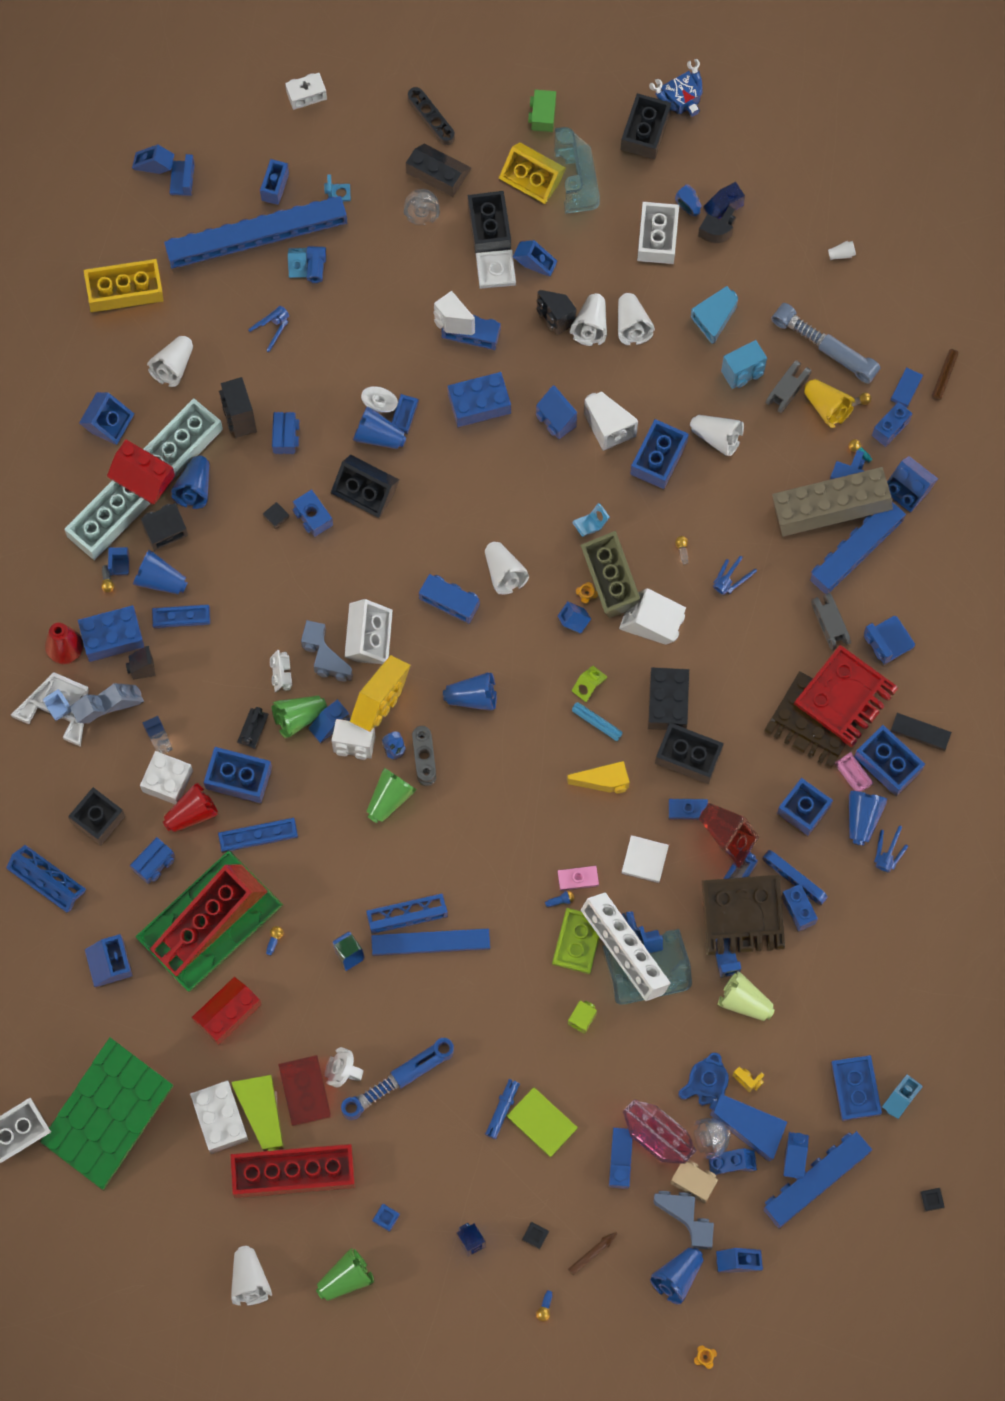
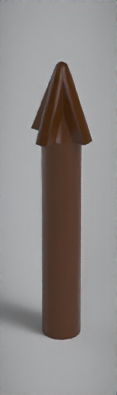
(606, 1241)

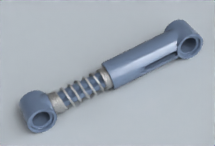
(864, 368)

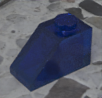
(725, 197)
(470, 1238)

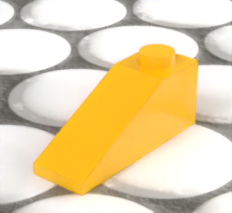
(605, 778)

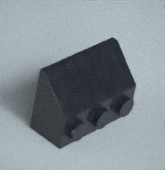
(437, 169)
(364, 485)

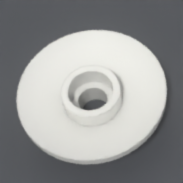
(379, 399)

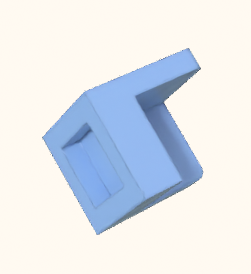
(57, 705)

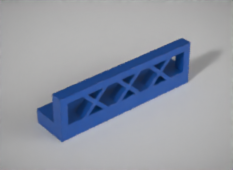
(42, 879)
(407, 918)

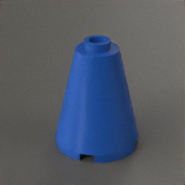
(378, 431)
(193, 484)
(159, 575)
(473, 693)
(864, 815)
(678, 1275)

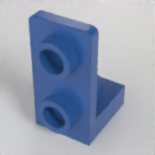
(727, 962)
(734, 1160)

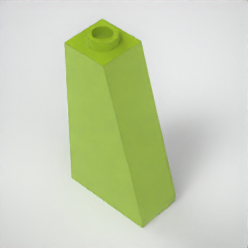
(261, 1109)

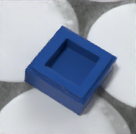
(386, 1217)

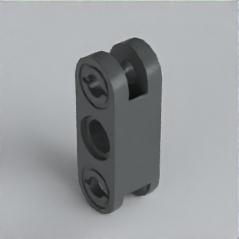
(788, 386)
(830, 621)
(420, 746)

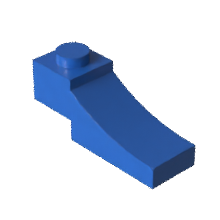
(620, 1159)

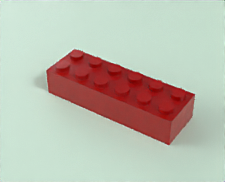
(292, 1171)

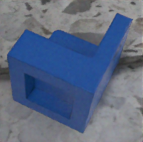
(118, 561)
(574, 617)
(651, 940)

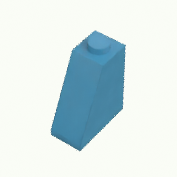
(715, 312)

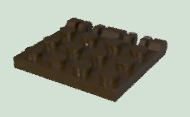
(803, 725)
(743, 910)

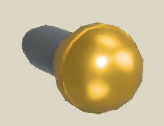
(107, 584)

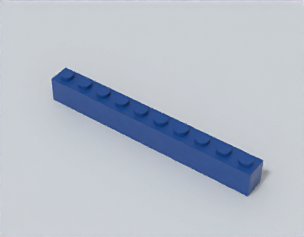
(256, 232)

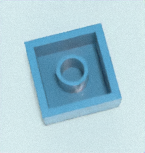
(744, 364)

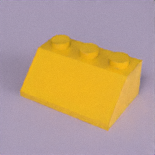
(532, 172)

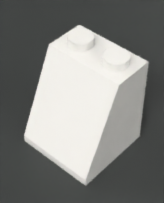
(609, 420)
(654, 618)

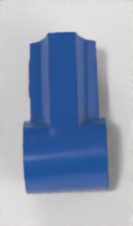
(315, 258)

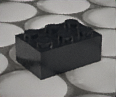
(645, 126)
(489, 222)
(237, 407)
(668, 698)
(689, 753)

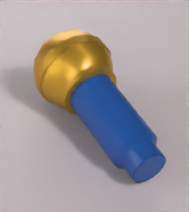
(275, 934)
(543, 1312)

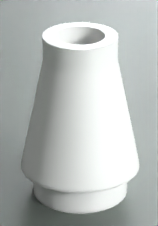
(842, 251)

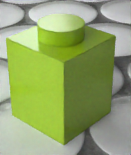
(582, 1016)

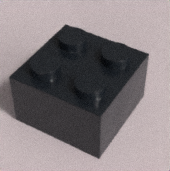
(96, 816)

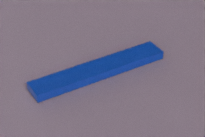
(430, 942)

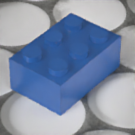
(479, 399)
(659, 454)
(111, 633)
(889, 760)
(237, 775)

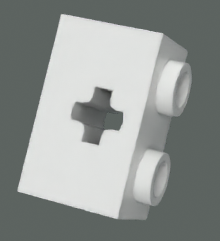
(306, 90)

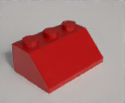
(140, 472)
(227, 1010)

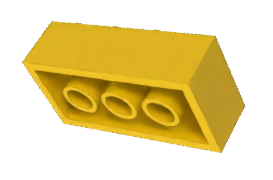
(123, 285)
(380, 693)

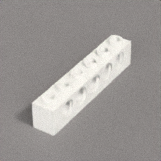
(625, 946)

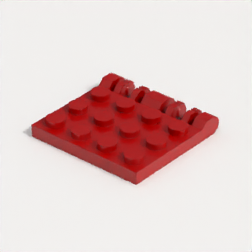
(843, 692)

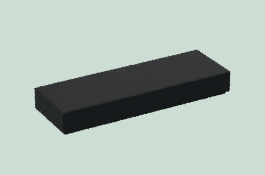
(921, 731)

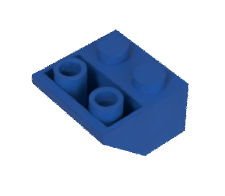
(910, 483)
(108, 961)

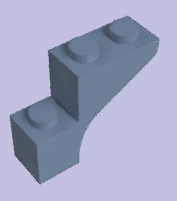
(326, 662)
(112, 699)
(682, 1209)

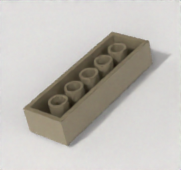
(832, 501)

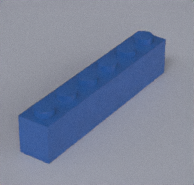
(856, 548)
(817, 1179)

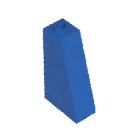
(752, 1126)

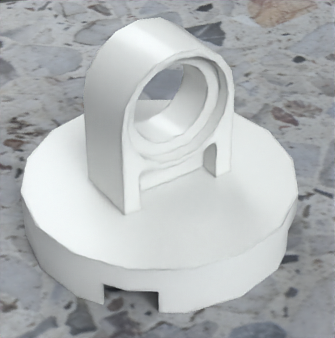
(341, 1068)

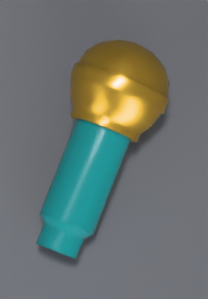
(855, 445)

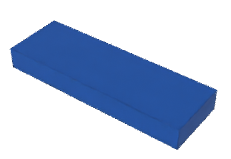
(181, 616)

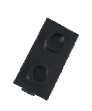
(253, 727)

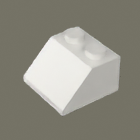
(453, 315)

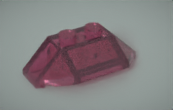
(658, 1133)

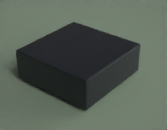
(275, 515)
(932, 1199)
(535, 1235)

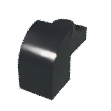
(718, 230)

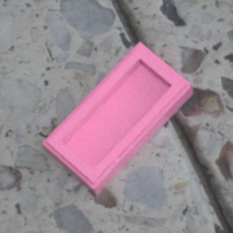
(853, 773)

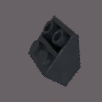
(556, 310)
(164, 526)

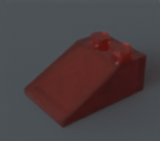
(304, 1090)

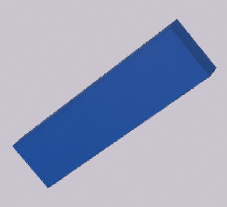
(258, 835)

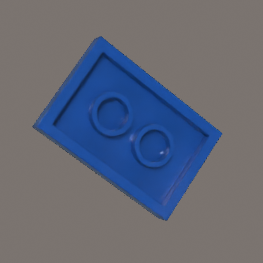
(856, 1088)

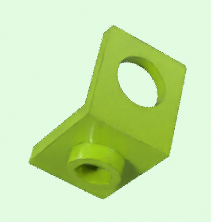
(591, 679)

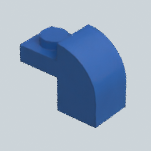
(841, 469)

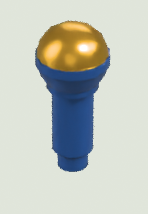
(566, 897)

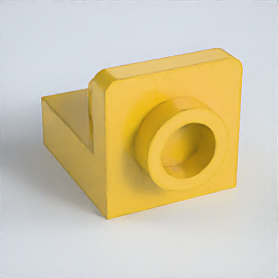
(744, 1077)

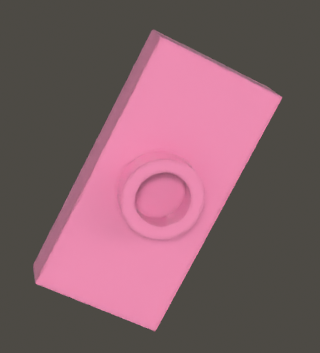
(578, 878)

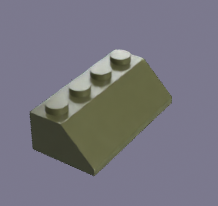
(611, 574)

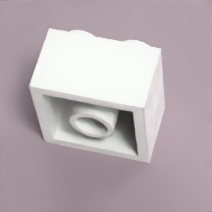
(352, 740)
(166, 778)

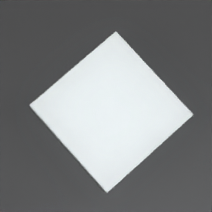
(495, 269)
(645, 859)

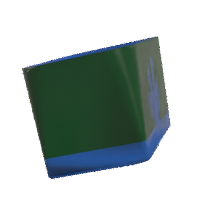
(348, 951)

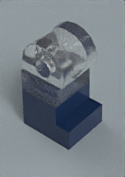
(157, 735)

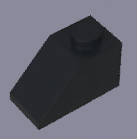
(141, 664)

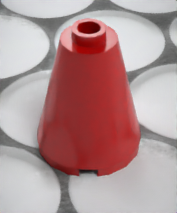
(63, 644)
(190, 810)

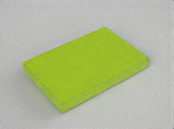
(576, 943)
(542, 1122)

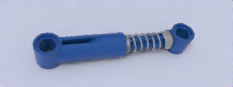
(400, 1077)

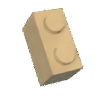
(694, 1181)

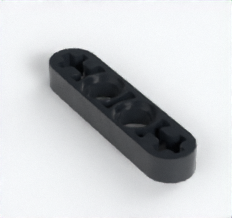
(430, 116)

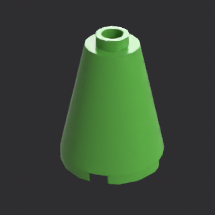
(296, 713)
(388, 796)
(345, 1276)

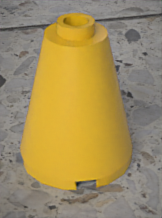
(829, 402)

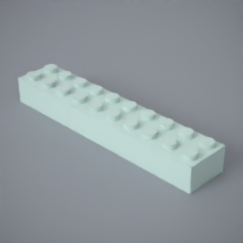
(117, 506)

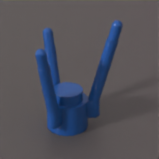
(277, 316)
(723, 584)
(885, 861)

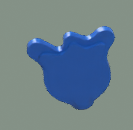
(706, 1080)

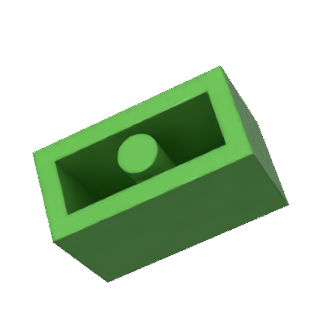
(543, 110)

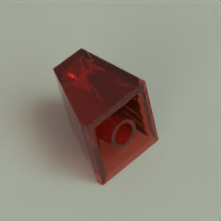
(730, 832)

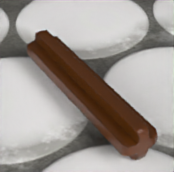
(945, 374)

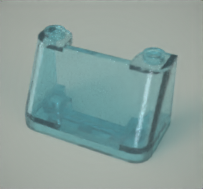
(580, 189)
(671, 960)

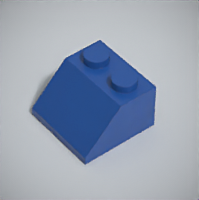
(556, 413)
(106, 417)

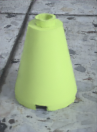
(745, 998)

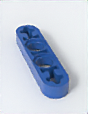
(794, 877)

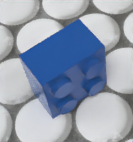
(804, 806)

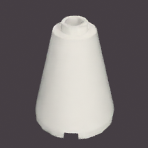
(633, 321)
(590, 322)
(171, 361)
(718, 432)
(504, 569)
(248, 1278)

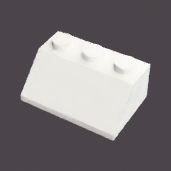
(368, 632)
(20, 1128)

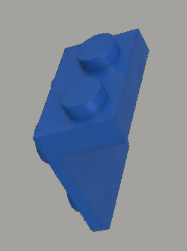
(888, 639)

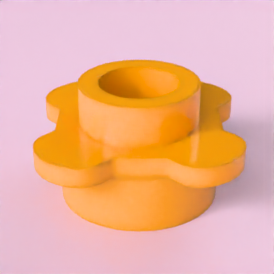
(587, 587)
(699, 1360)

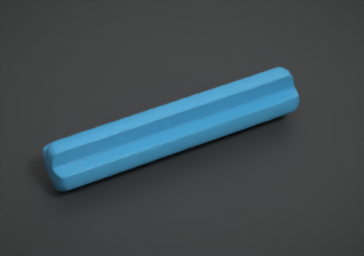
(597, 721)

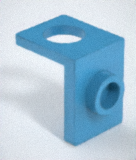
(331, 189)
(297, 262)
(590, 523)

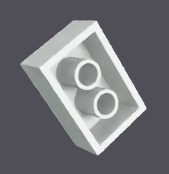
(658, 232)
(219, 1117)

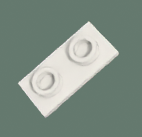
(279, 663)

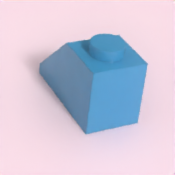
(902, 1096)

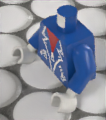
(682, 91)

